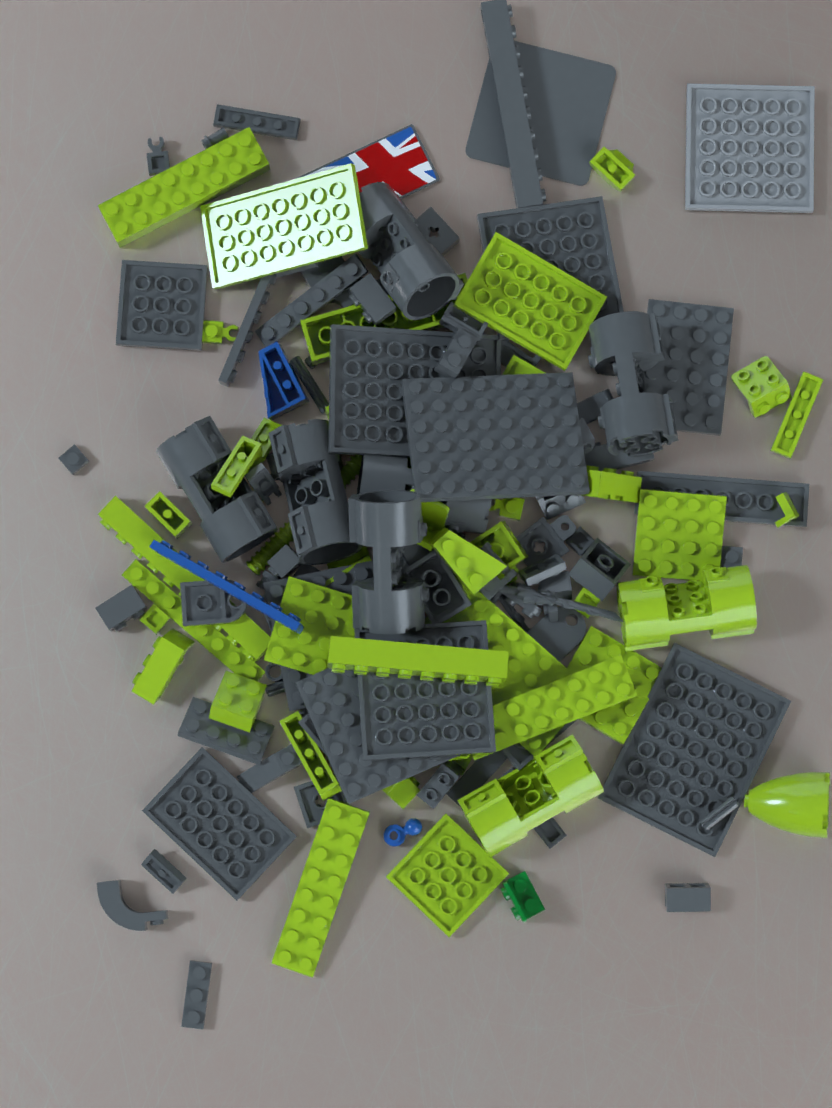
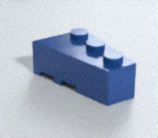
(281, 384)

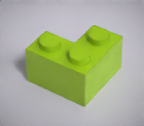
(403, 791)

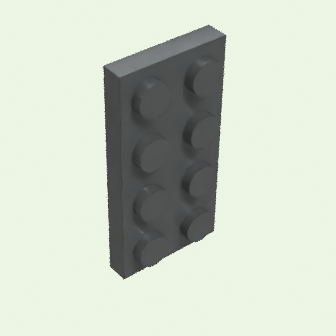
(222, 737)

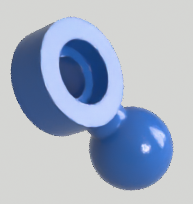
(412, 827)

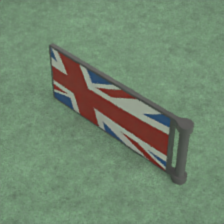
(394, 159)

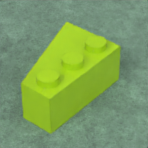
(613, 486)
(465, 560)
(161, 665)

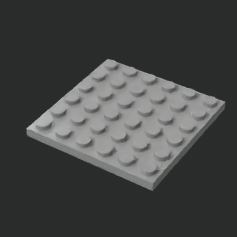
(749, 148)

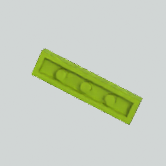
(796, 415)

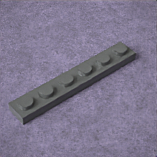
(312, 300)
(245, 334)

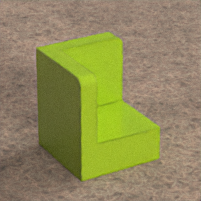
(588, 598)

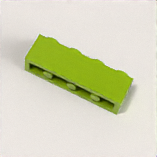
(311, 757)

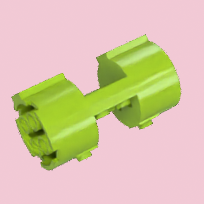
(717, 603)
(527, 797)

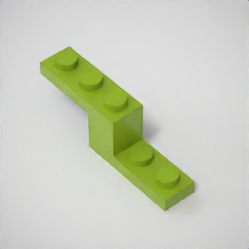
(244, 456)

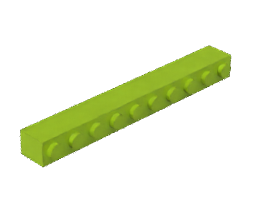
(140, 536)

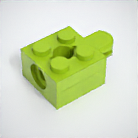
(503, 544)

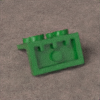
(523, 897)

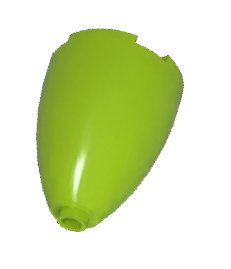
(793, 803)

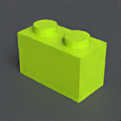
(168, 515)

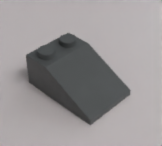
(445, 589)

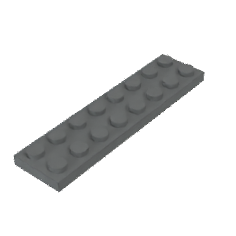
(746, 498)

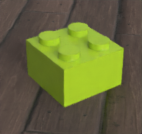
(237, 701)

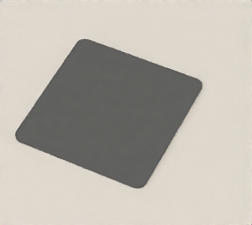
(567, 113)

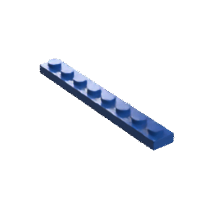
(235, 589)

